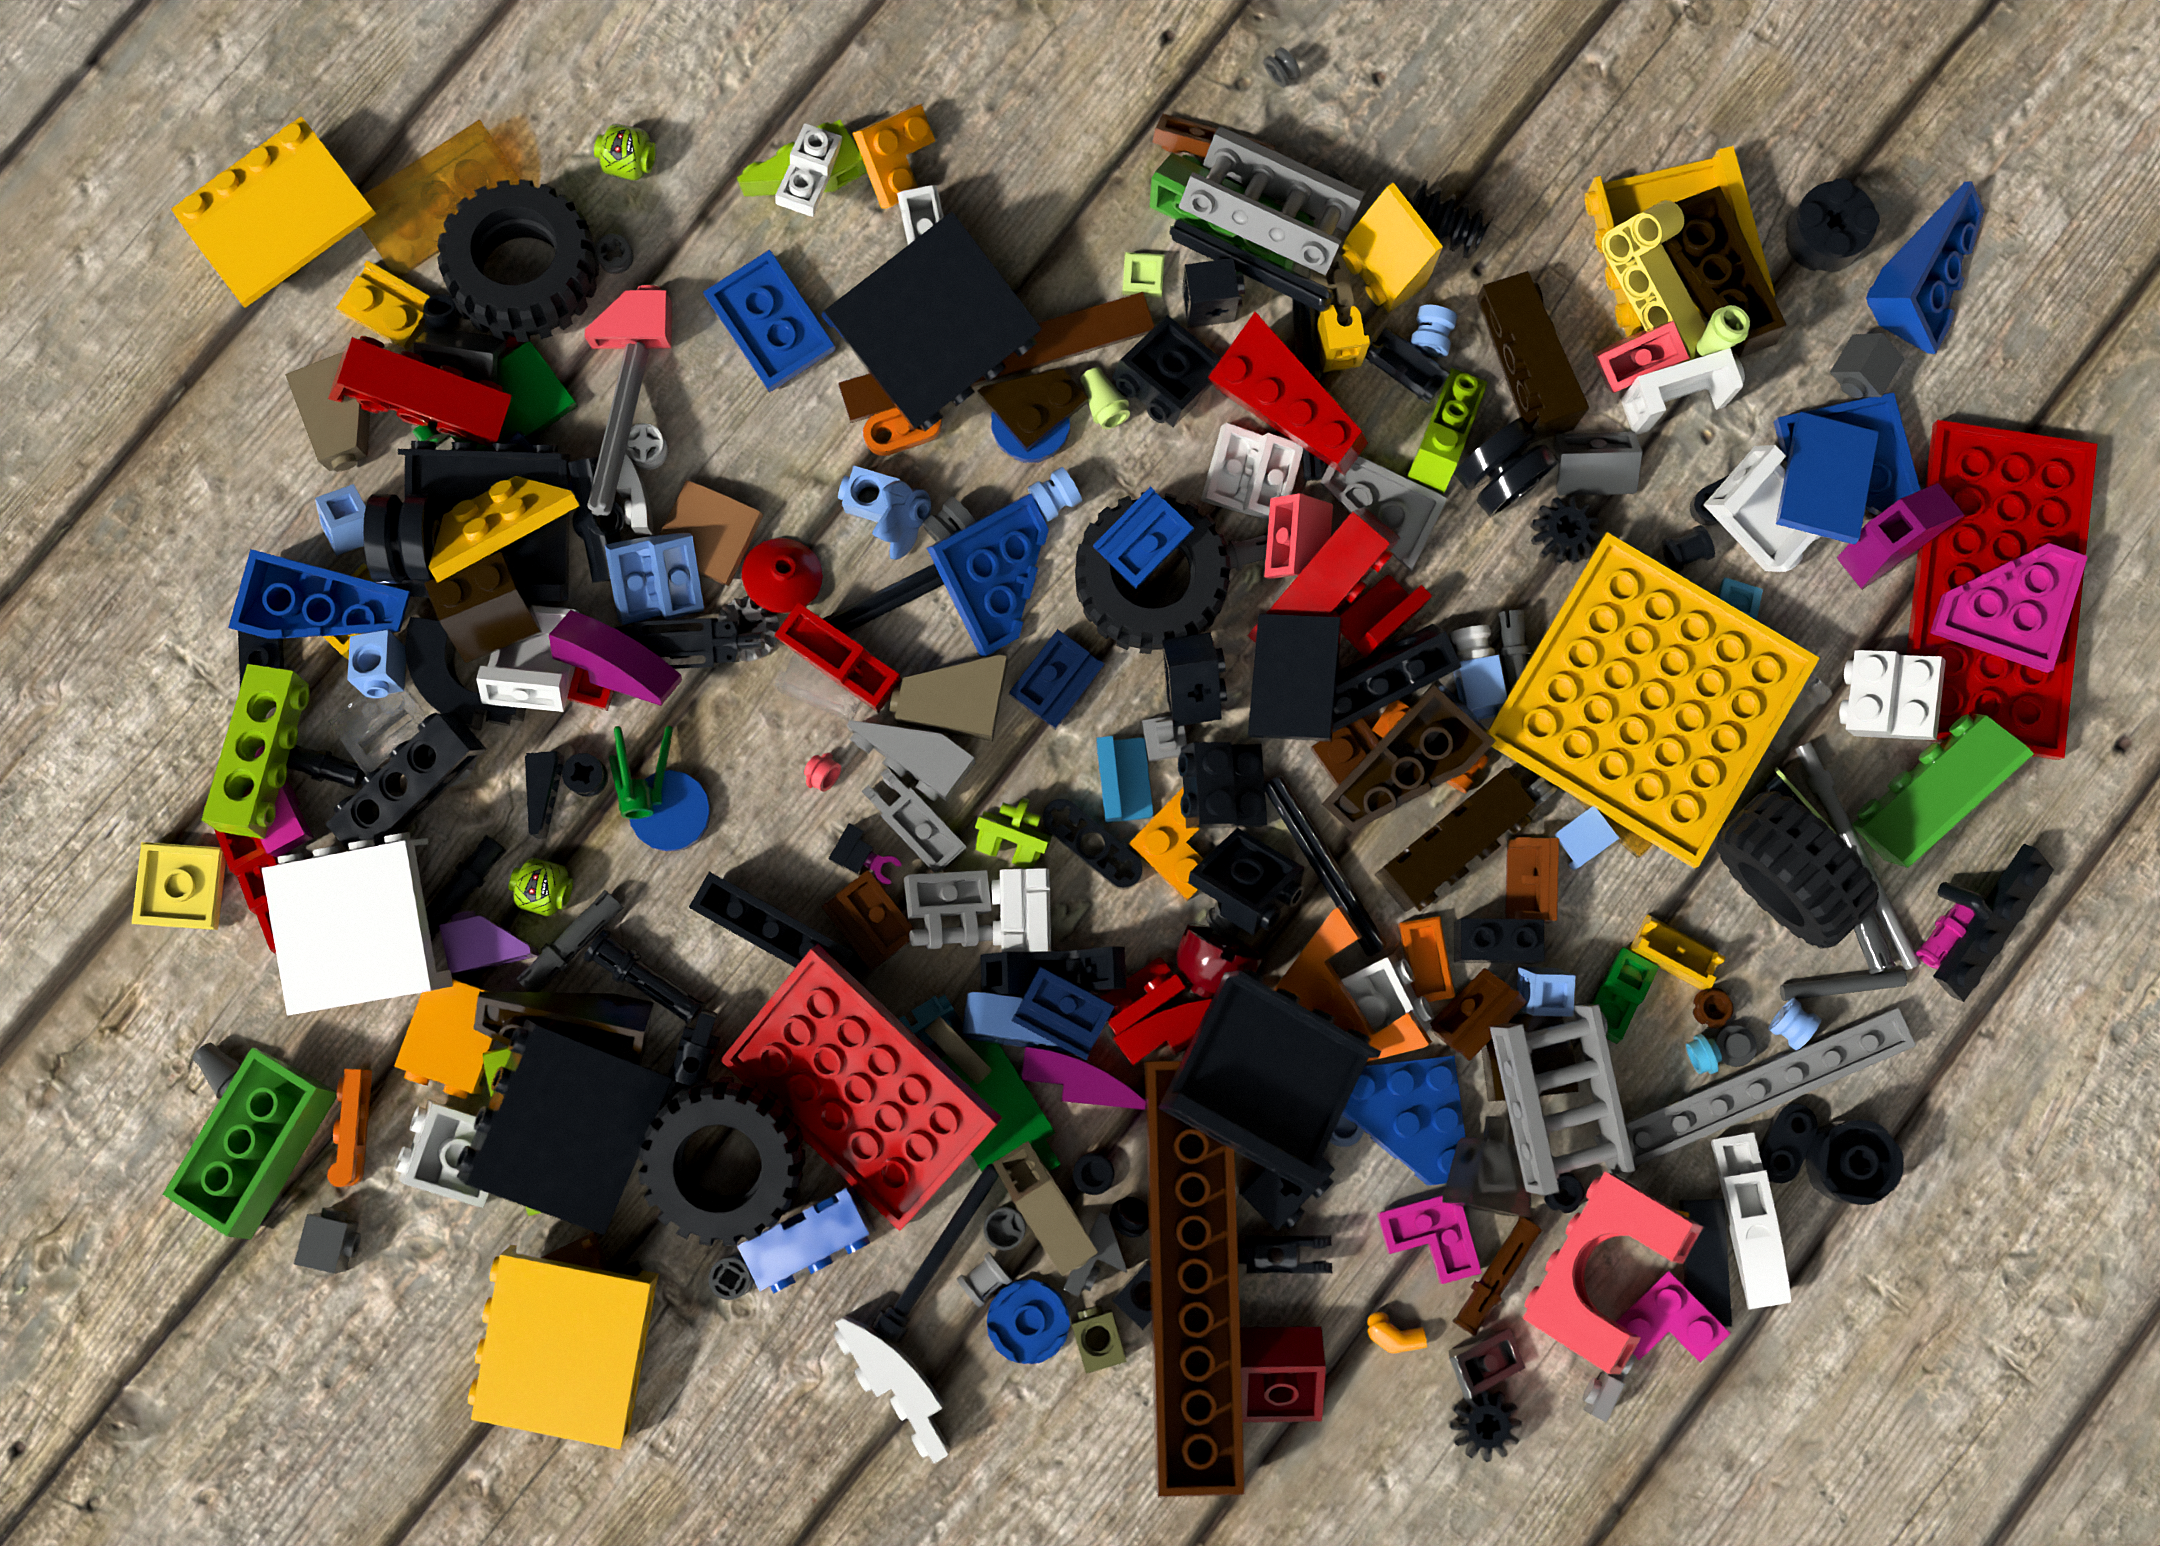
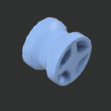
(1794, 1024)

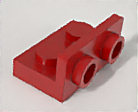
(1143, 994)

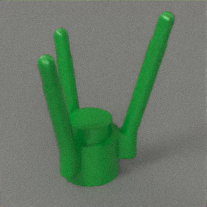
(634, 795)

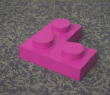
(1439, 1226)
(1673, 1309)

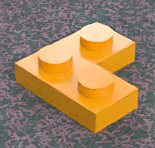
(885, 151)
(1166, 848)

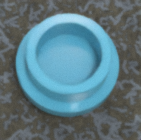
(1704, 1054)

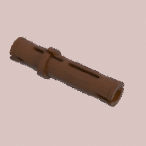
(1497, 1276)

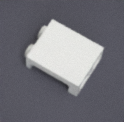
(1714, 372)
(1749, 509)
(526, 672)

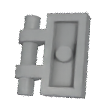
(948, 895)

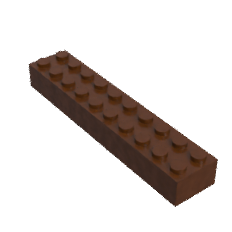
(1193, 1303)

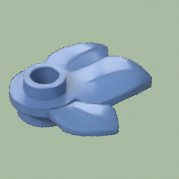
(903, 517)

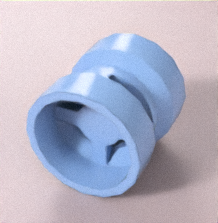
(1433, 330)
(1055, 494)

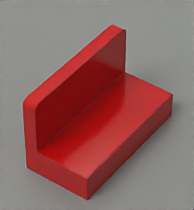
(1381, 614)

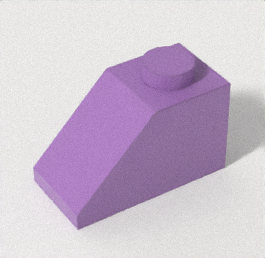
(480, 944)

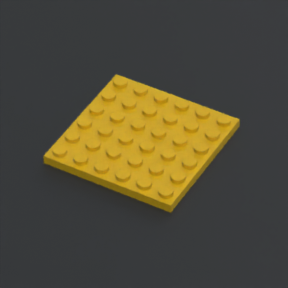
(1651, 700)

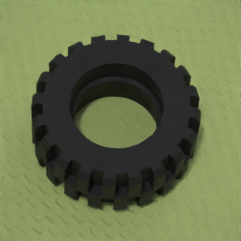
(510, 214)
(1149, 626)
(1797, 869)
(694, 1207)

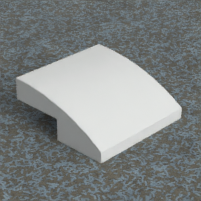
(1250, 470)

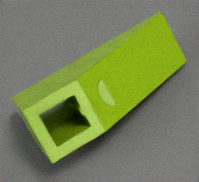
(765, 177)
(1447, 431)

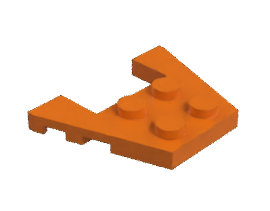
(1321, 988)

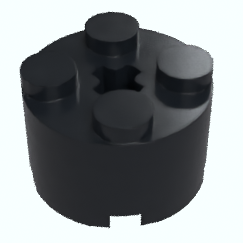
(1840, 207)
(1878, 1168)

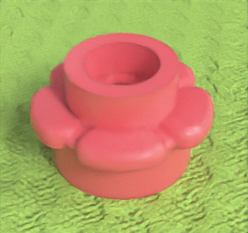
(822, 772)

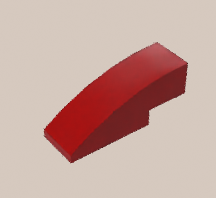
(838, 657)
(1171, 1026)

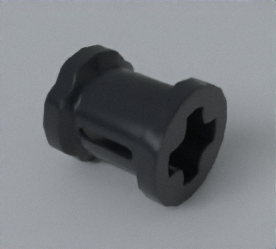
(1688, 548)

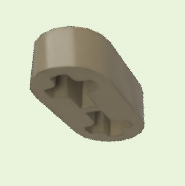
(1340, 287)
(958, 1050)

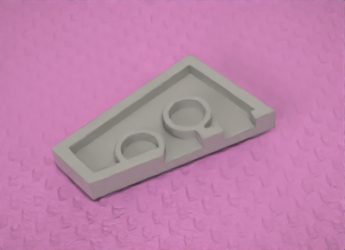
(1394, 500)

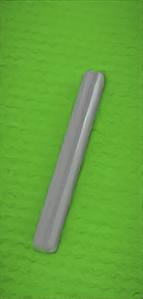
(618, 429)

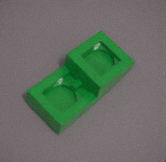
(1623, 991)

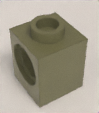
(1101, 1358)

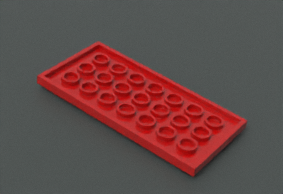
(2014, 499)

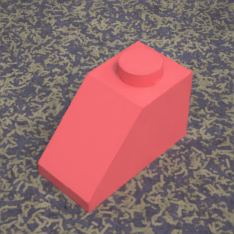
(632, 318)
(1640, 355)
(1295, 533)

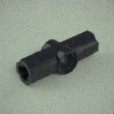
(586, 524)

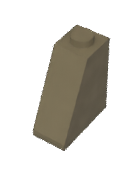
(335, 429)
(953, 698)

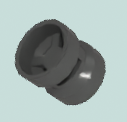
(952, 513)
(1004, 1228)
(736, 1275)

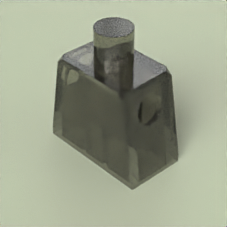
(1488, 1173)

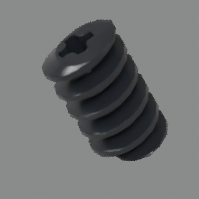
(1449, 220)

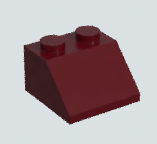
(1282, 1374)

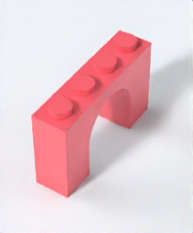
(1562, 1303)

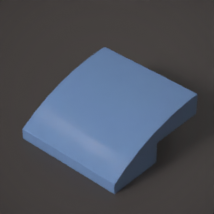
(654, 577)

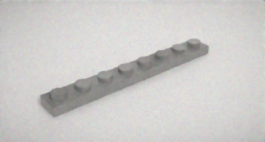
(1767, 1086)

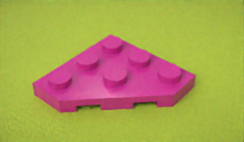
(2016, 607)

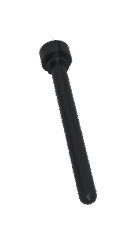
(894, 1320)

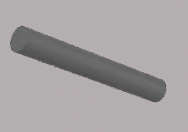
(1843, 985)

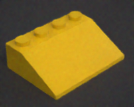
(273, 211)

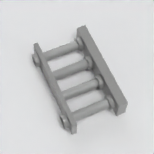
(1281, 179)
(1523, 1087)

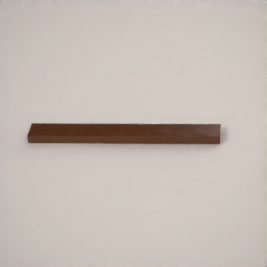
(1058, 340)

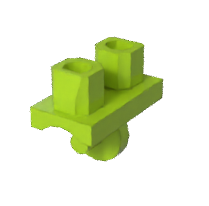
(996, 828)

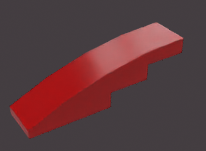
(245, 860)

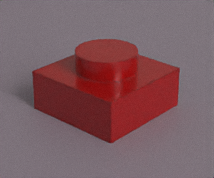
(587, 693)

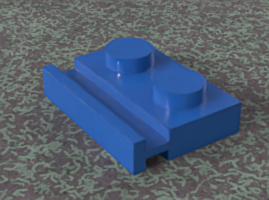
(1143, 537)

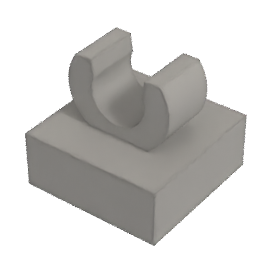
(1163, 739)

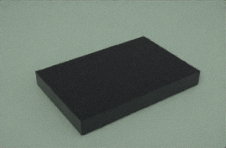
(1295, 677)

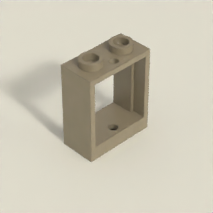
(1045, 1208)

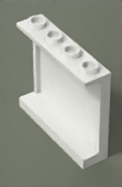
(351, 925)

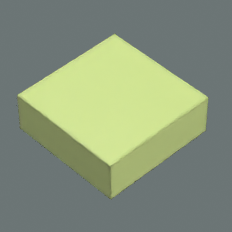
(1143, 274)

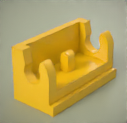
(1340, 345)
(1676, 953)

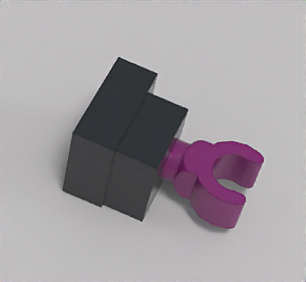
(855, 854)

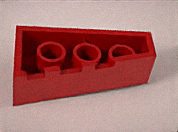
(420, 391)
(1280, 391)
(1338, 568)

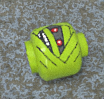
(625, 152)
(541, 886)

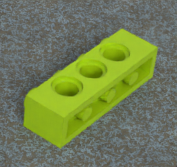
(247, 732)

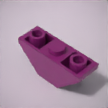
(1898, 533)

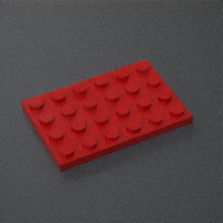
(861, 1087)

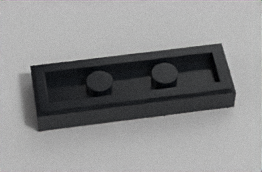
(1707, 1262)

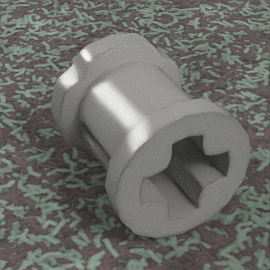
(984, 1279)

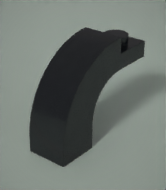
(433, 672)
(1090, 969)

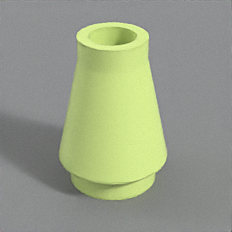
(1725, 329)
(1105, 401)

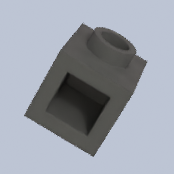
(1867, 365)
(328, 1241)

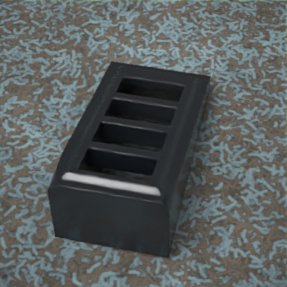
(542, 785)

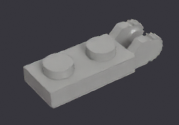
(917, 825)

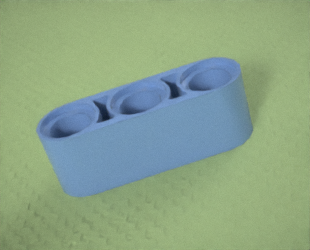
(990, 1020)

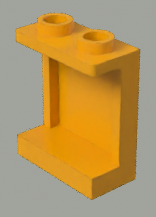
(444, 1042)

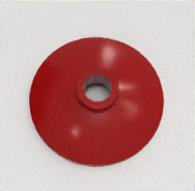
(776, 590)

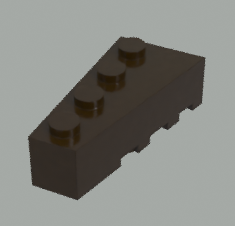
(1722, 270)
(1532, 356)
(1455, 841)

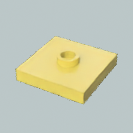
(179, 886)

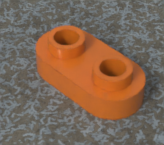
(901, 437)

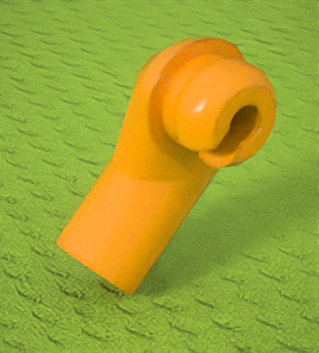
(1391, 1338)

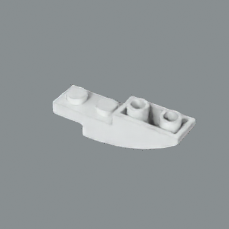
(1752, 1221)
(888, 1367)

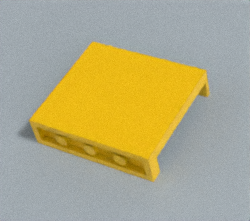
(1624, 198)
(562, 1349)

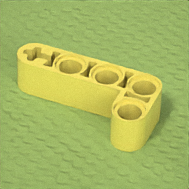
(1649, 275)

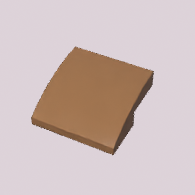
(719, 529)

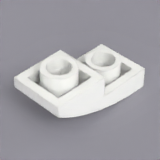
(809, 170)
(638, 509)

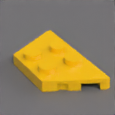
(494, 521)

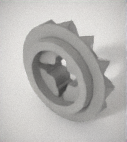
(753, 614)

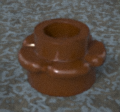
(1723, 1005)

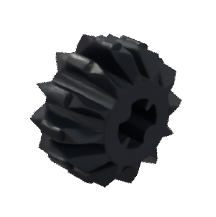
(1570, 518)
(1495, 1434)

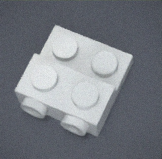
(1893, 695)
(1386, 993)
(435, 1151)

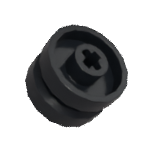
(1502, 462)
(401, 536)

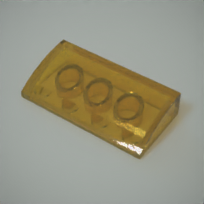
(420, 196)

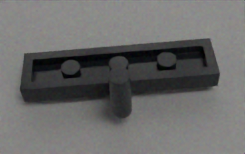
(1992, 920)

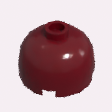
(1207, 957)

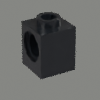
(1126, 1300)

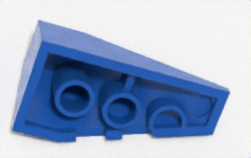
(1919, 280)
(302, 600)

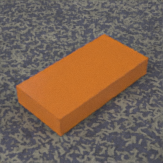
(1428, 958)

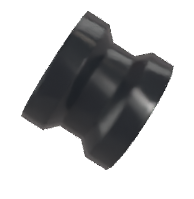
(590, 781)

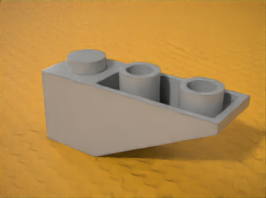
(922, 754)

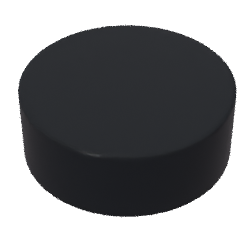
(1093, 1174)

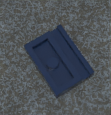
(1056, 679)
(1062, 1013)

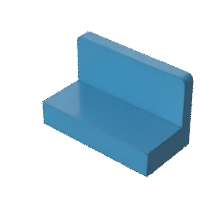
(1124, 779)

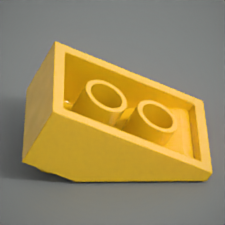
(1391, 250)

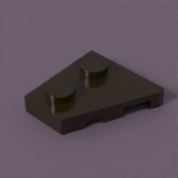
(1034, 404)

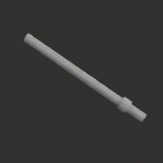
(1822, 784)

